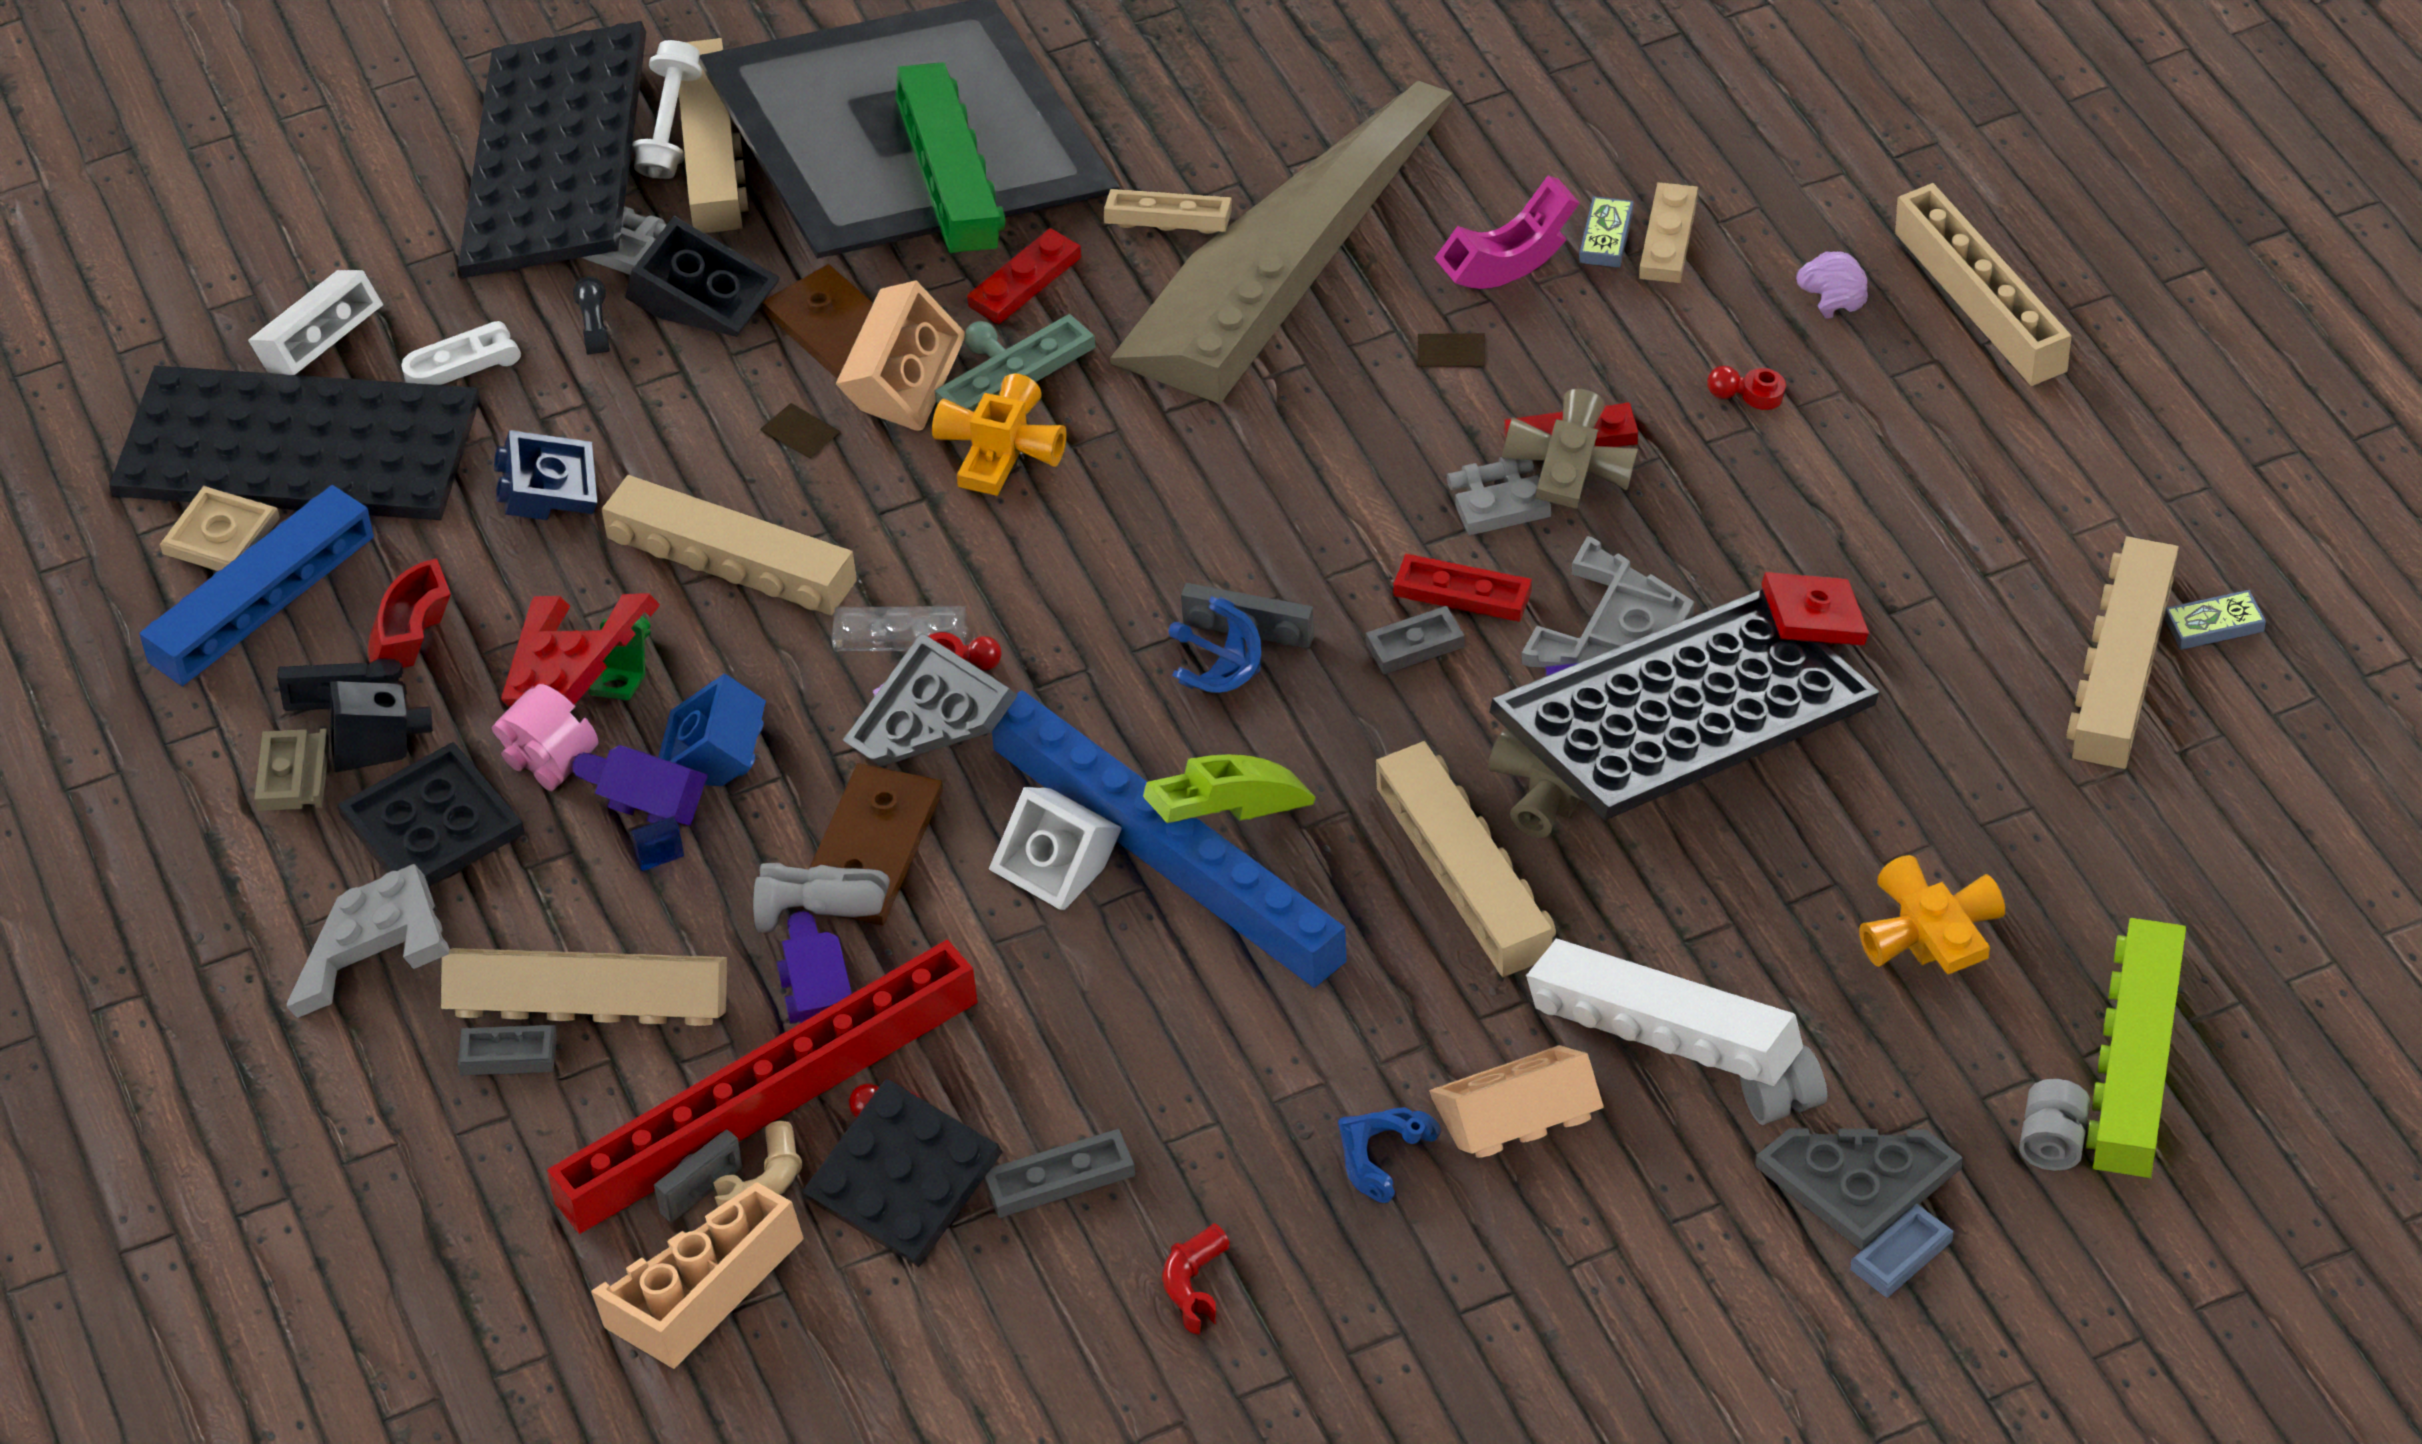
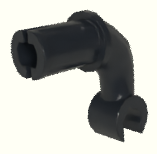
(589, 295)

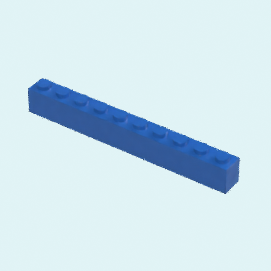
(1182, 851)

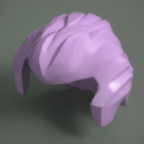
(1838, 281)

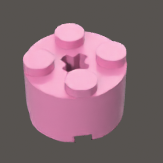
(544, 735)

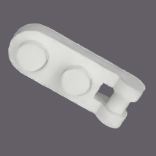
(461, 355)

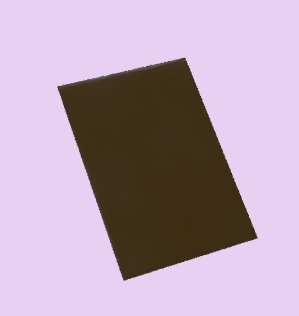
(1451, 349)
(800, 430)

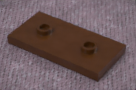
(821, 315)
(879, 826)

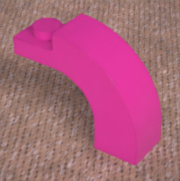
(1514, 249)

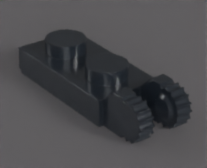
(309, 685)

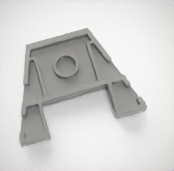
(1628, 611)
(366, 923)

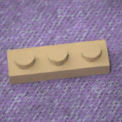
(1167, 210)
(1668, 232)

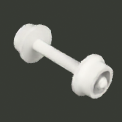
(656, 156)

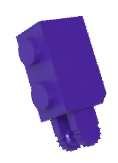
(643, 782)
(811, 969)

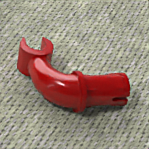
(1184, 1264)

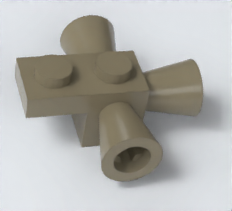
(1570, 450)
(1546, 793)

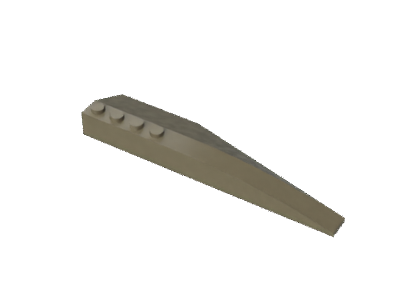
(1253, 275)

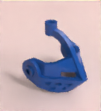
(1232, 656)
(1355, 1135)

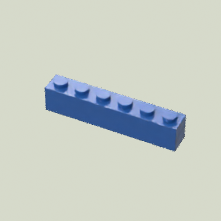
(256, 585)

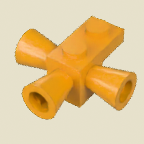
(998, 434)
(1932, 918)

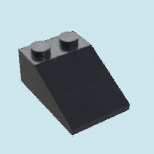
(698, 281)

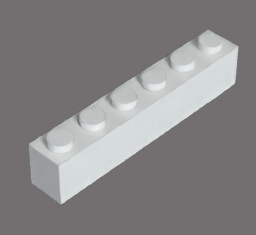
(1665, 1012)

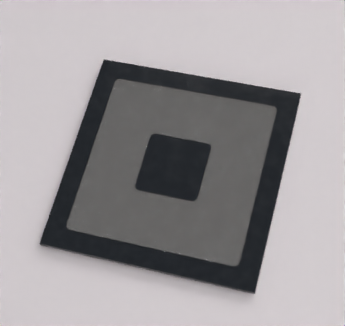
(835, 142)

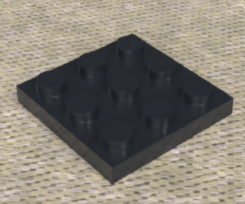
(432, 816)
(902, 1172)

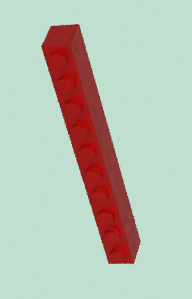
(764, 1084)

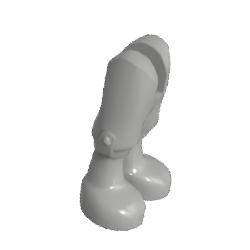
(819, 889)

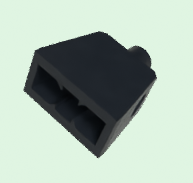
(372, 724)

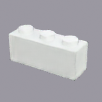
(315, 322)

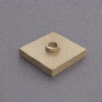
(218, 528)

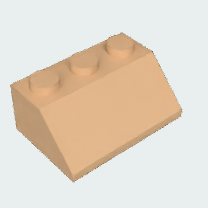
(901, 356)
(1518, 1100)

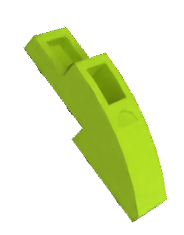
(1227, 782)

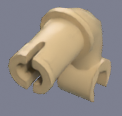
(779, 1167)

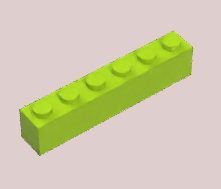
(2139, 1047)

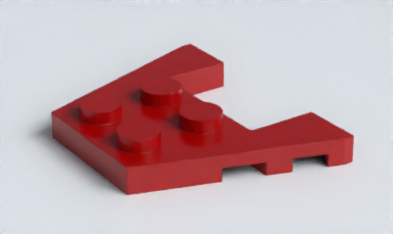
(569, 658)

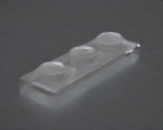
(893, 626)

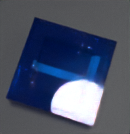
(657, 843)

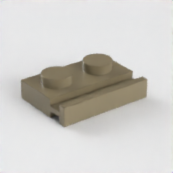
(291, 769)

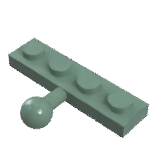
(1031, 357)

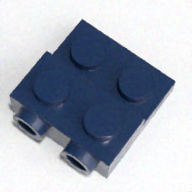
(545, 475)

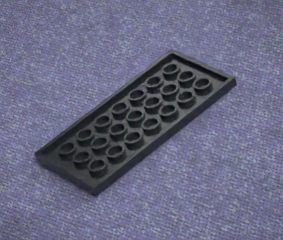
(553, 150)
(294, 438)
(1680, 705)

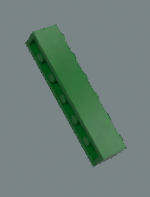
(949, 157)

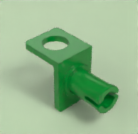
(624, 664)

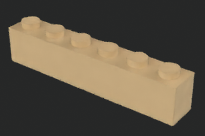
(711, 153)
(1983, 284)
(729, 545)
(2124, 652)
(1465, 858)
(584, 984)

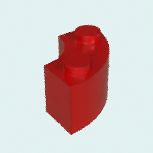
(407, 608)

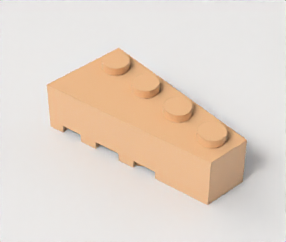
(701, 1277)

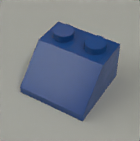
(715, 731)

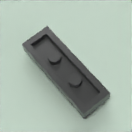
(1273, 618)
(1059, 1173)

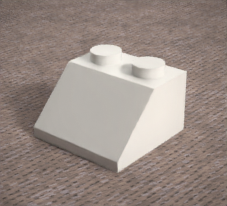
(1053, 846)

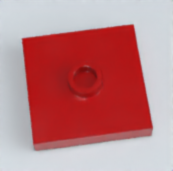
(1814, 608)

